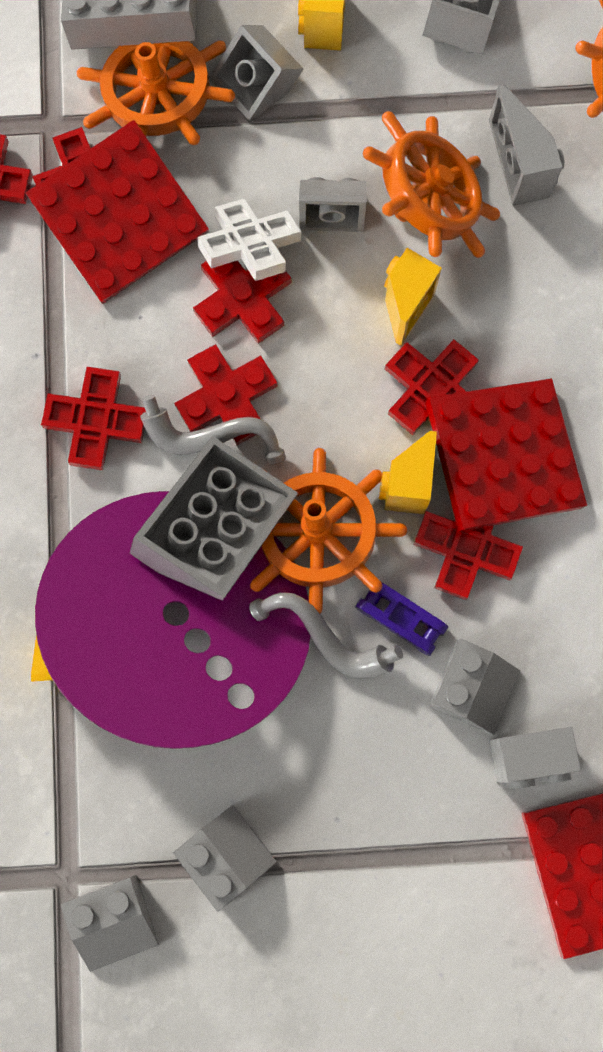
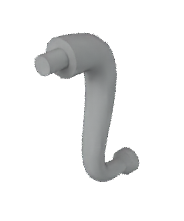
(185, 443)
(357, 665)

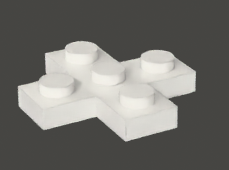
(249, 239)

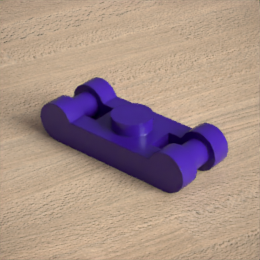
(402, 618)

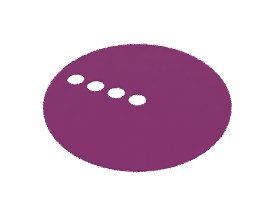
(129, 667)

